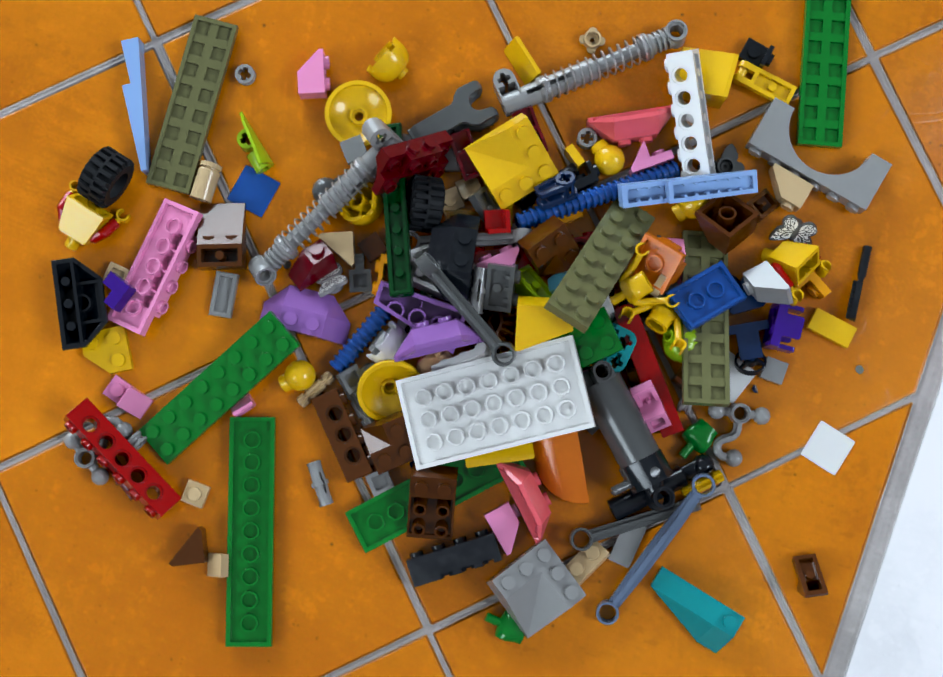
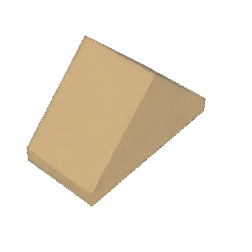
(342, 244)

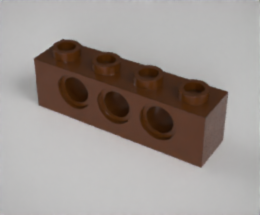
(323, 406)

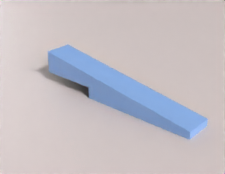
(136, 99)
(687, 188)

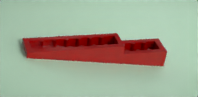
(648, 367)

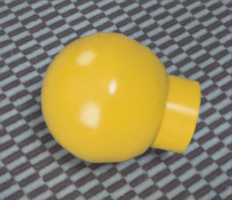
(608, 157)
(687, 209)
(298, 376)

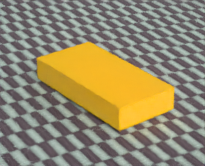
(831, 328)

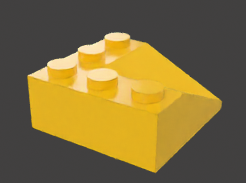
(511, 160)

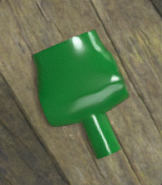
(698, 438)
(506, 627)

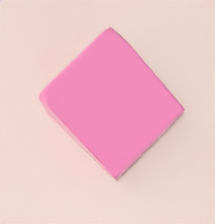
(243, 406)

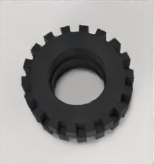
(105, 177)
(425, 202)

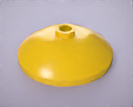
(353, 99)
(373, 394)

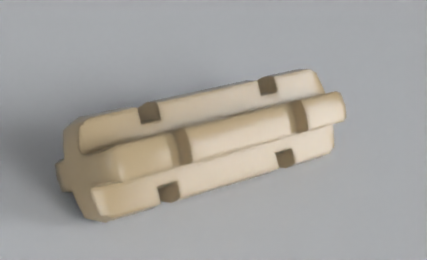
(316, 389)

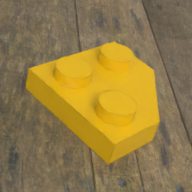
(110, 350)

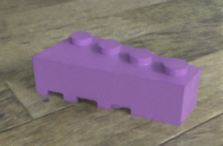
(414, 308)

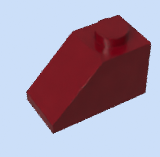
(312, 265)

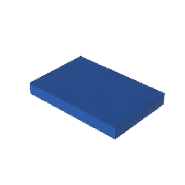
(706, 296)

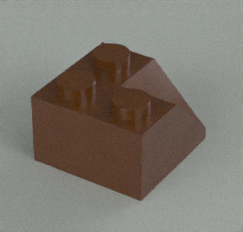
(726, 222)
(550, 247)
(388, 442)

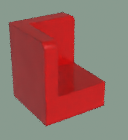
(497, 221)

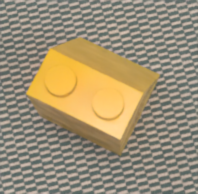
(717, 75)
(536, 323)

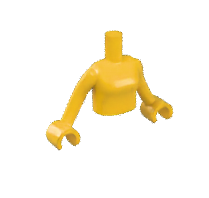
(638, 286)
(659, 321)

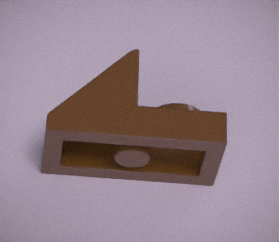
(809, 576)

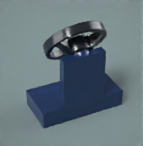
(749, 346)

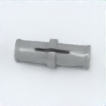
(479, 274)
(320, 483)

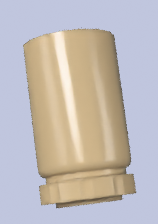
(206, 181)

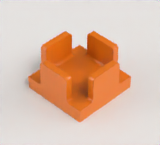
(662, 259)

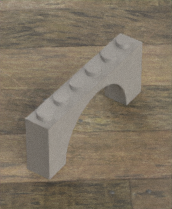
(773, 144)

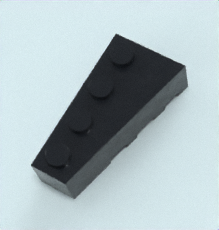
(453, 558)

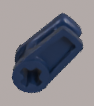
(555, 191)

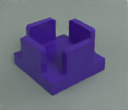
(783, 327)

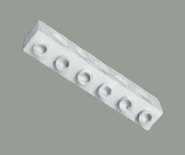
(697, 108)

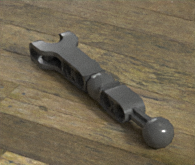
(452, 118)

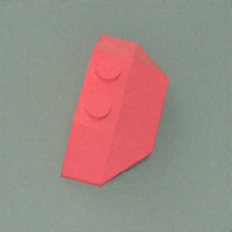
(631, 126)
(527, 497)

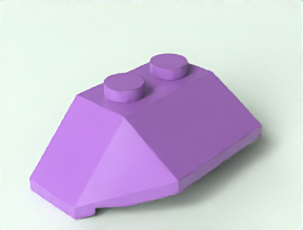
(309, 314)
(436, 337)

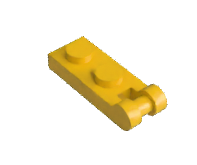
(763, 82)

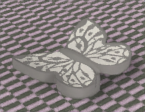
(332, 282)

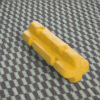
(704, 483)

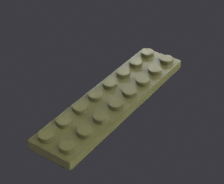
(192, 104)
(599, 265)
(708, 364)

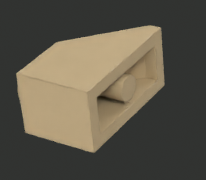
(788, 188)

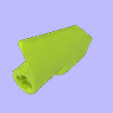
(257, 154)

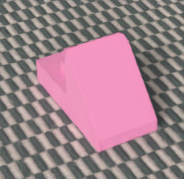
(644, 161)
(128, 397)

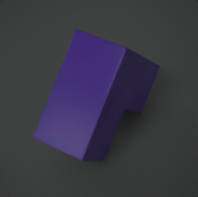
(120, 293)

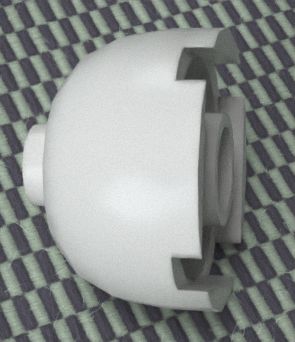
(386, 343)

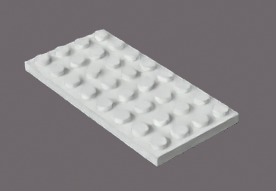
(495, 407)

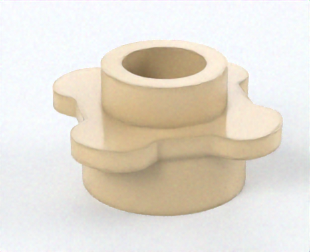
(592, 34)

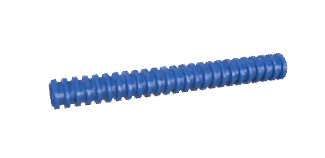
(591, 198)
(360, 339)

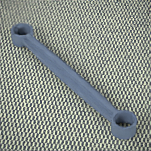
(654, 549)

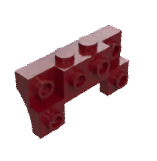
(464, 138)
(411, 157)

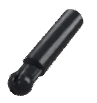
(629, 503)

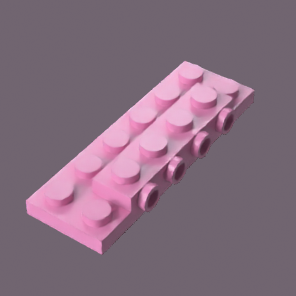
(159, 266)

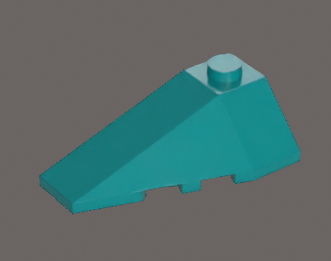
(701, 614)

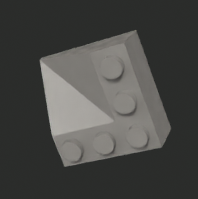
(536, 588)

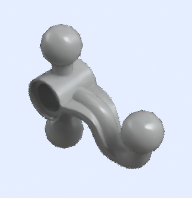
(734, 457)
(99, 475)

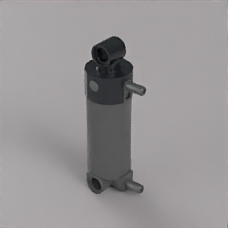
(628, 436)

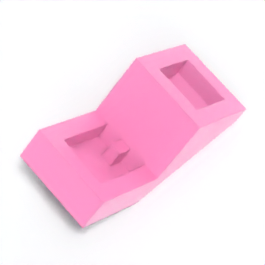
(650, 406)

